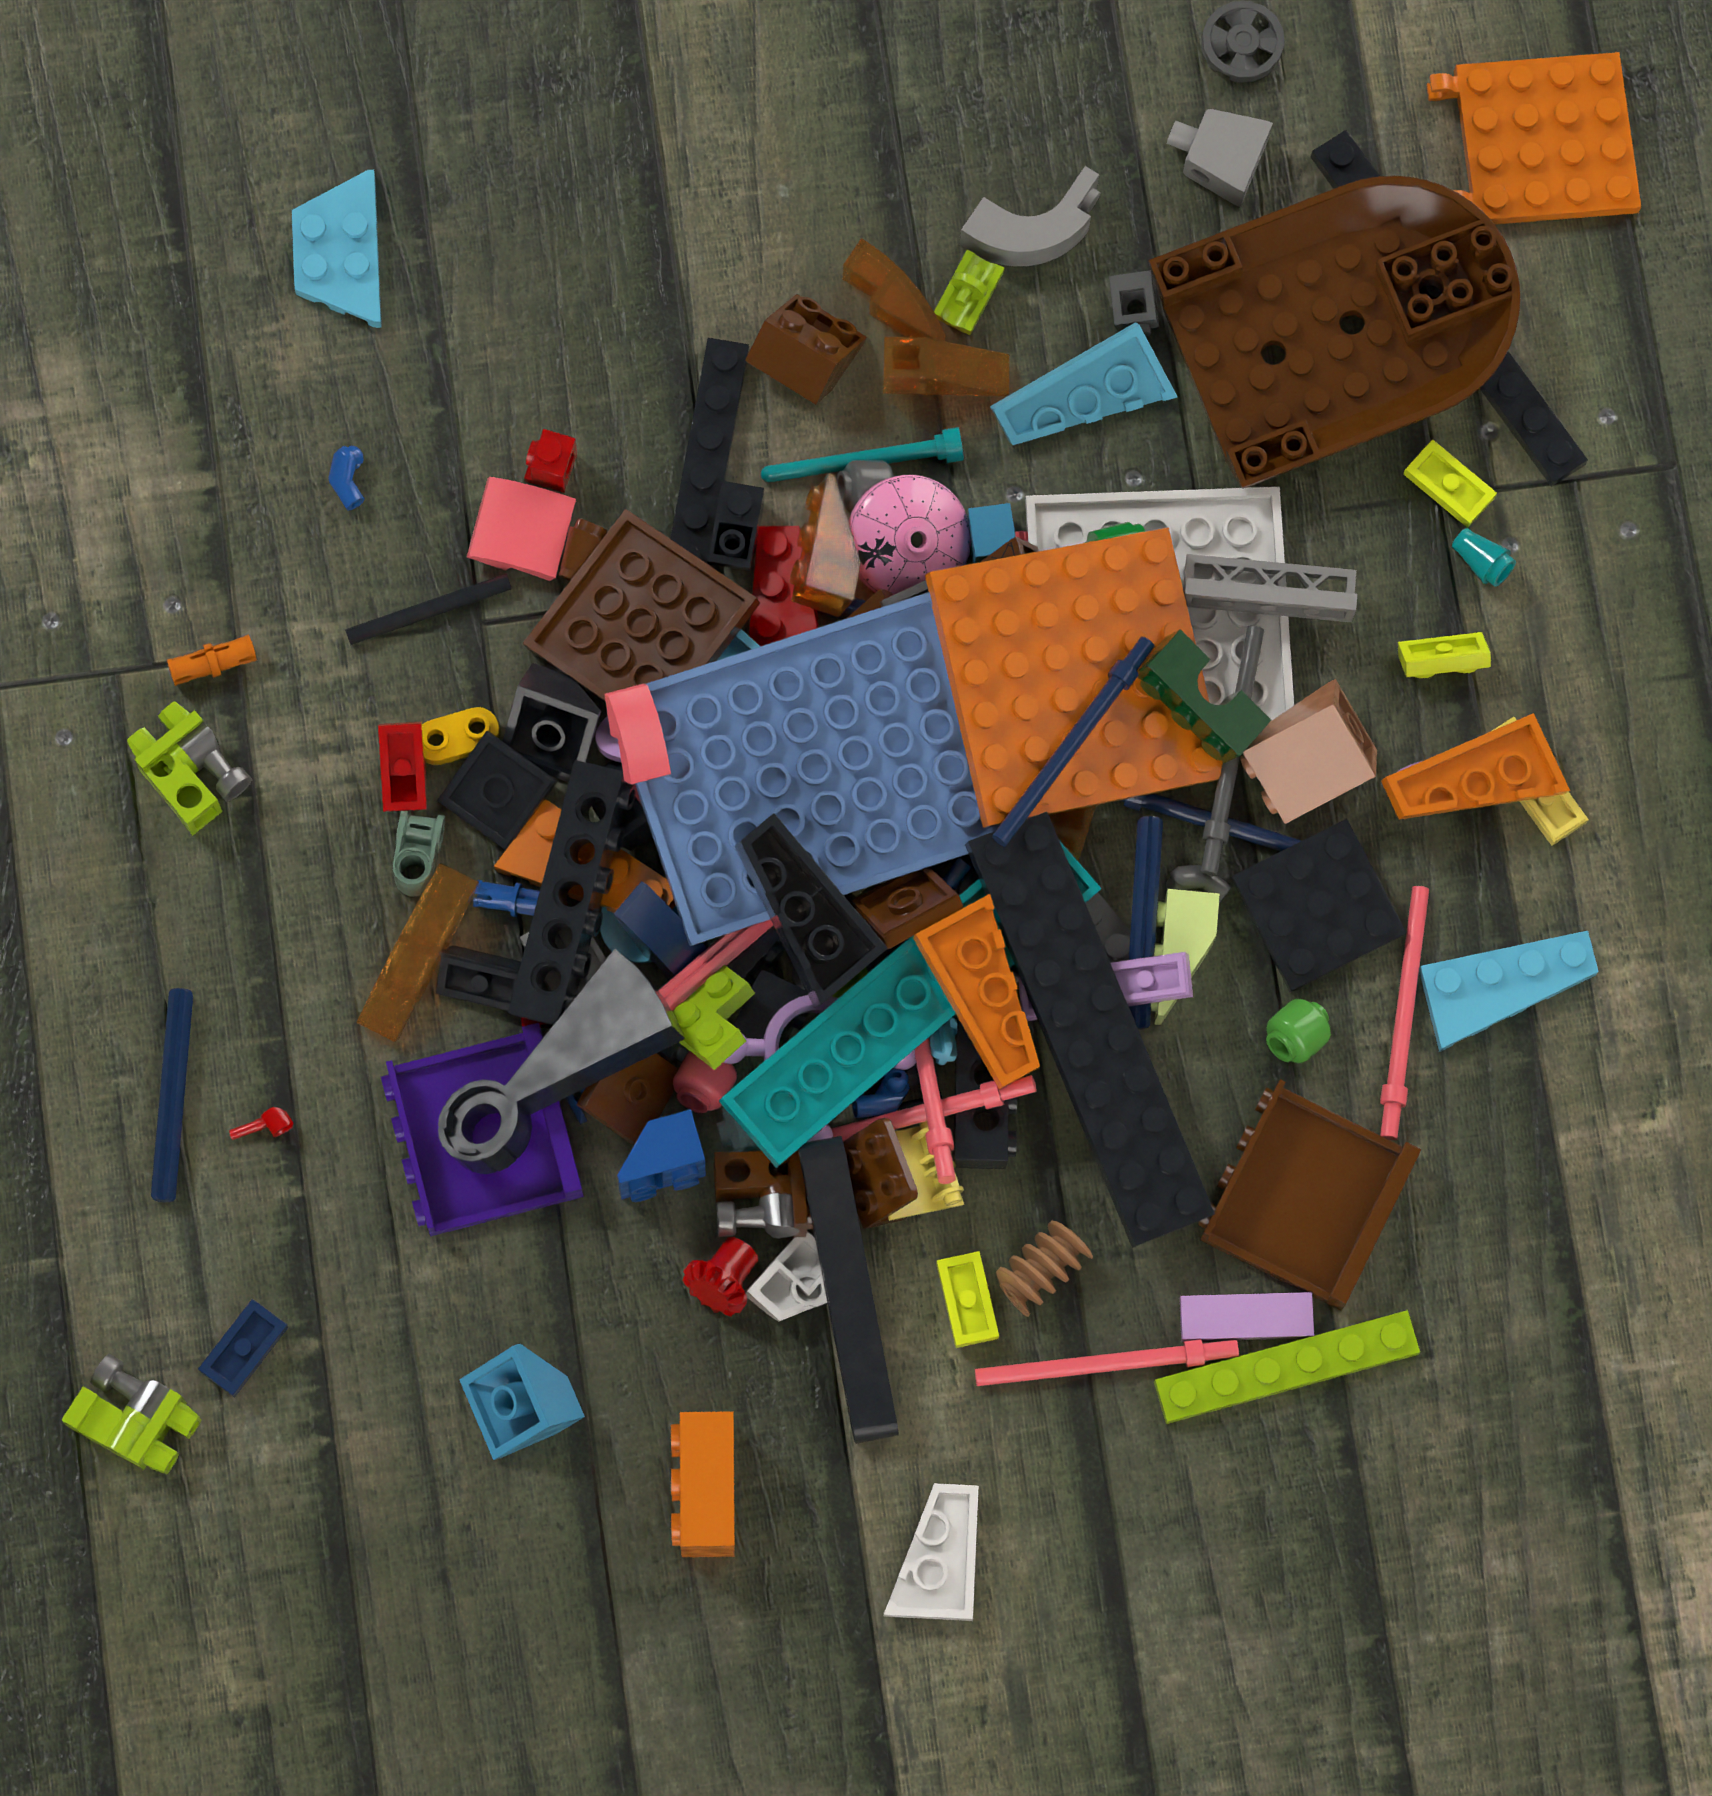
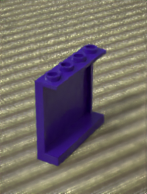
(449, 1192)

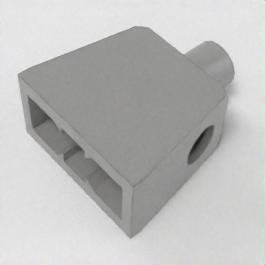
(1222, 151)

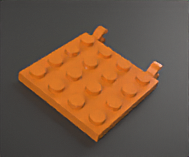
(1544, 137)

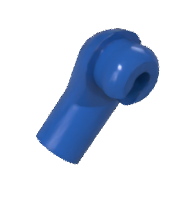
(341, 474)
(887, 1097)

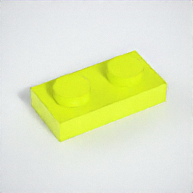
(1450, 483)
(1444, 654)
(967, 1299)

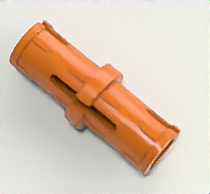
(211, 660)

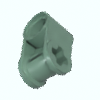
(417, 843)

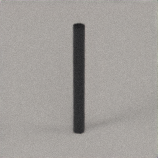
(428, 609)

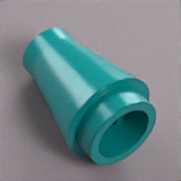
(1486, 559)

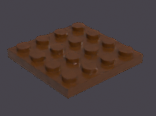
(639, 612)

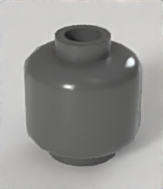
(859, 478)

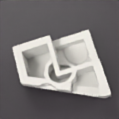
(791, 1281)

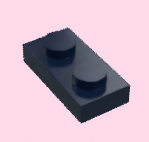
(243, 1348)

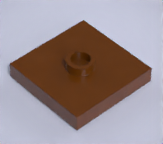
(907, 905)
(631, 1096)

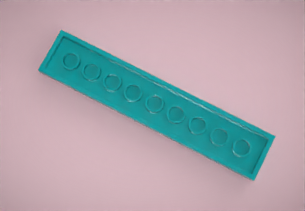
(850, 1045)

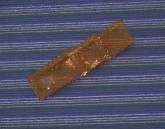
(417, 952)

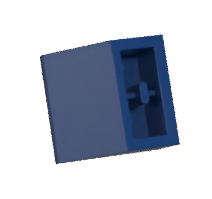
(663, 1157)

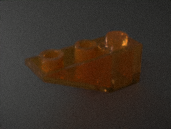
(942, 368)
(829, 559)

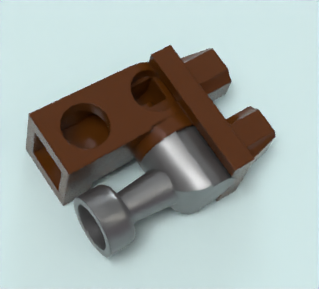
(780, 1190)

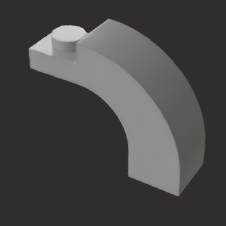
(1032, 239)

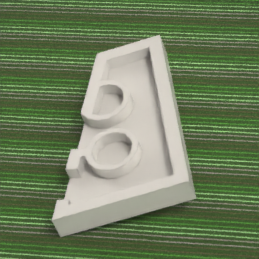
(941, 1559)

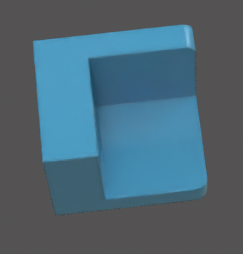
(989, 529)

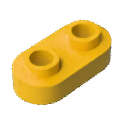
(457, 737)

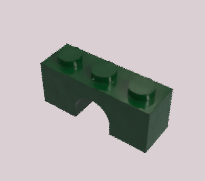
(1172, 677)

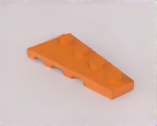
(1486, 771)
(531, 849)
(975, 976)

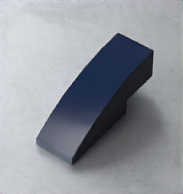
(657, 931)

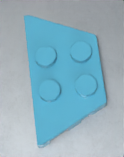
(339, 249)

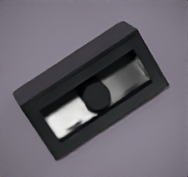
(477, 977)

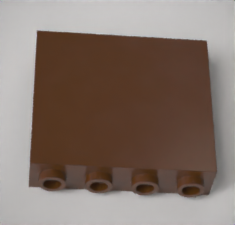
(1308, 1196)

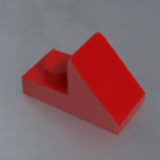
(402, 766)

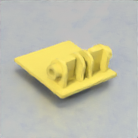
(931, 1194)

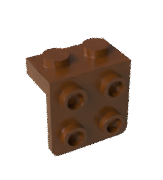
(878, 1173)

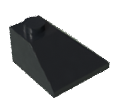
(551, 721)

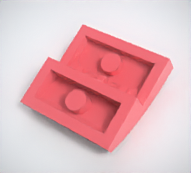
(521, 528)

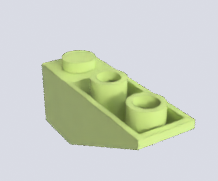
(1187, 926)

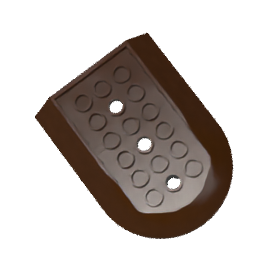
(1295, 280)

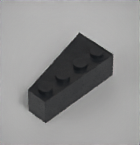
(810, 914)

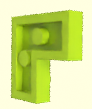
(706, 1013)

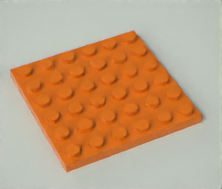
(1032, 651)

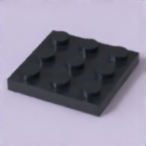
(1318, 905)

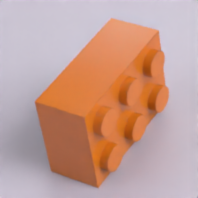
(704, 1484)

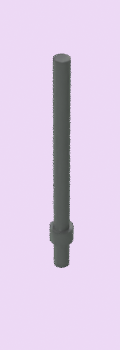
(1216, 829)

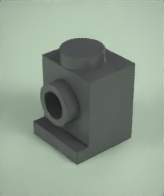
(1131, 290)

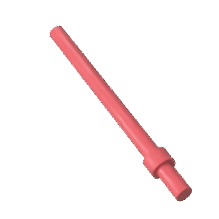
(1394, 1092)
(987, 1096)
(939, 1137)
(1192, 1353)

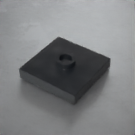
(497, 790)

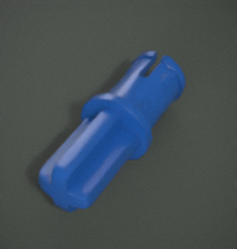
(506, 898)

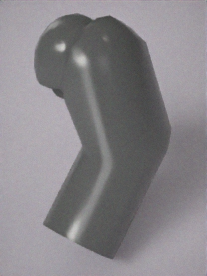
(1190, 877)

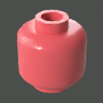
(700, 1086)

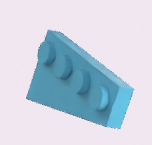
(1098, 383)
(1489, 986)

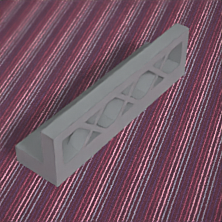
(1268, 597)

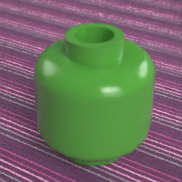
(1298, 1031)

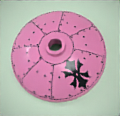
(889, 517)

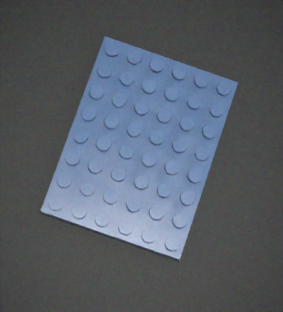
(834, 735)

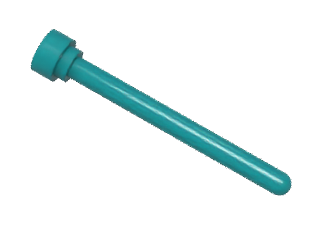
(944, 446)

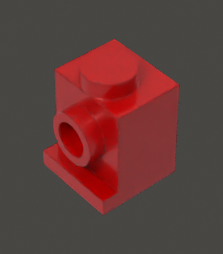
(551, 460)

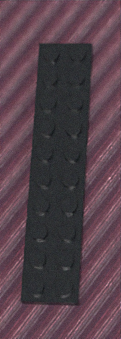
(1090, 1031)

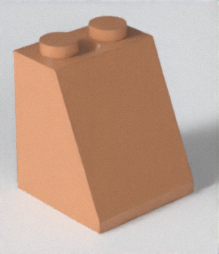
(1311, 754)

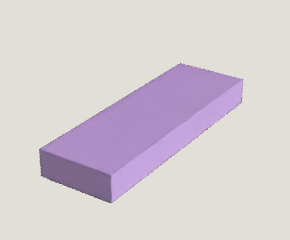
(1246, 1316)

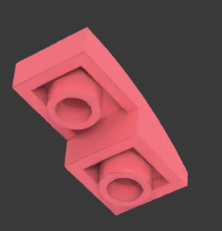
(639, 733)

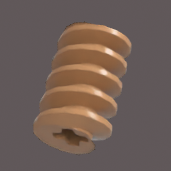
(1041, 1265)

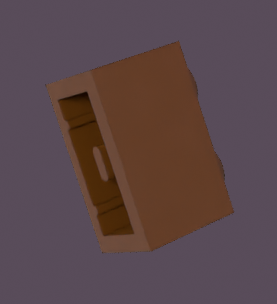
(805, 348)

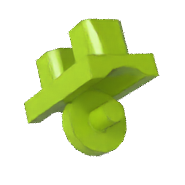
(968, 292)

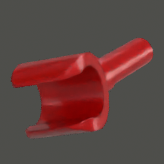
(274, 1119)

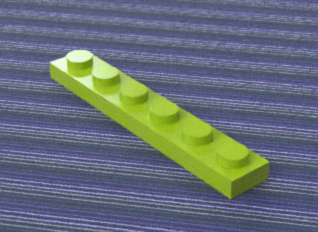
(1286, 1367)

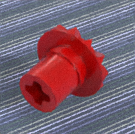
(721, 1279)

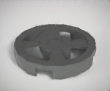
(1242, 41)

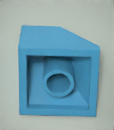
(519, 1400)

